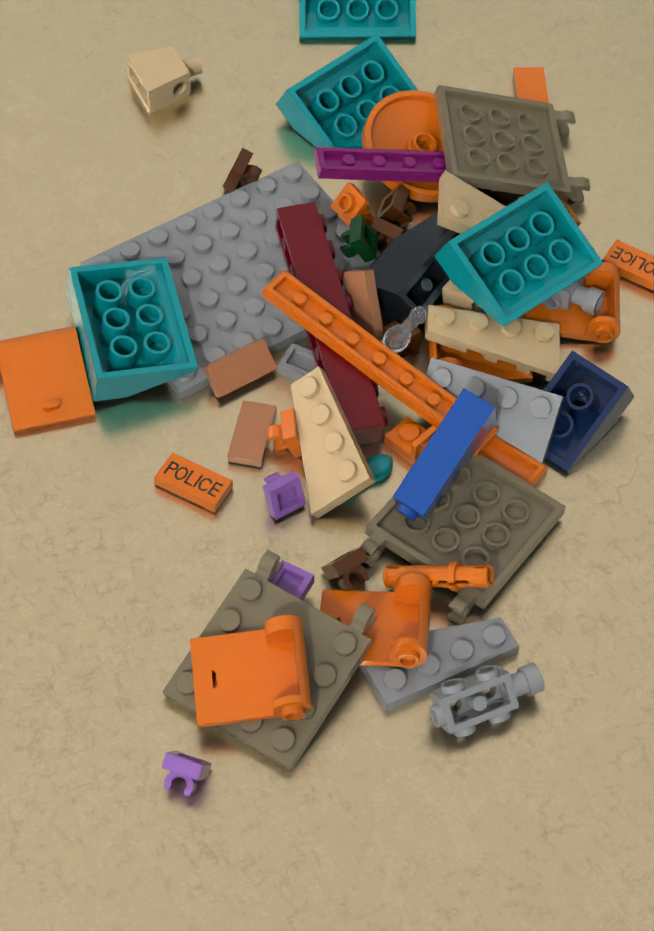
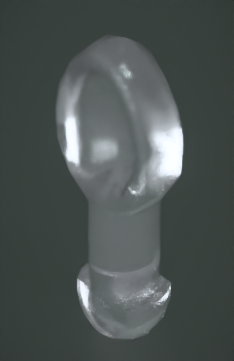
(399, 335)

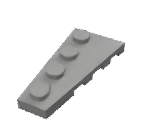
(523, 413)
(451, 654)

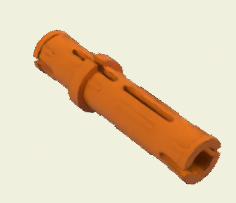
(451, 576)

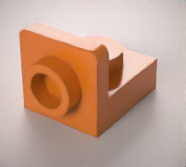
(351, 204)
(409, 439)

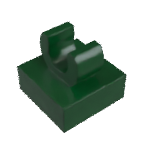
(360, 240)

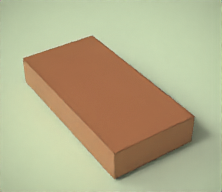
(364, 300)
(239, 367)
(250, 433)

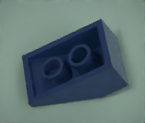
(588, 411)

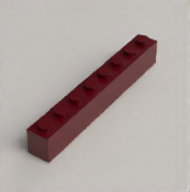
(311, 261)

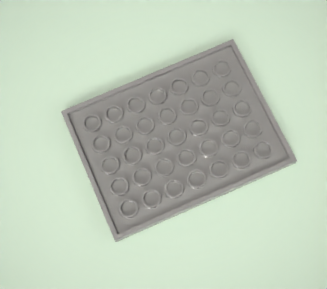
(224, 261)

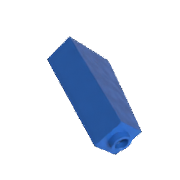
(445, 456)

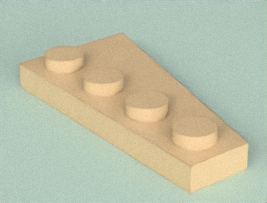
(462, 204)
(523, 342)
(329, 448)

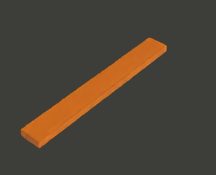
(362, 350)

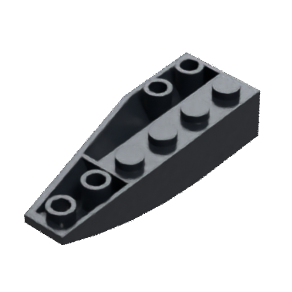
(409, 272)

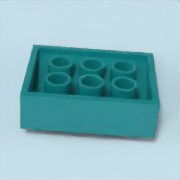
(357, 19)
(337, 99)
(519, 256)
(129, 326)

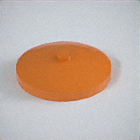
(406, 123)

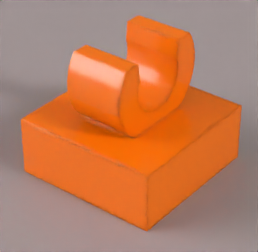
(285, 434)

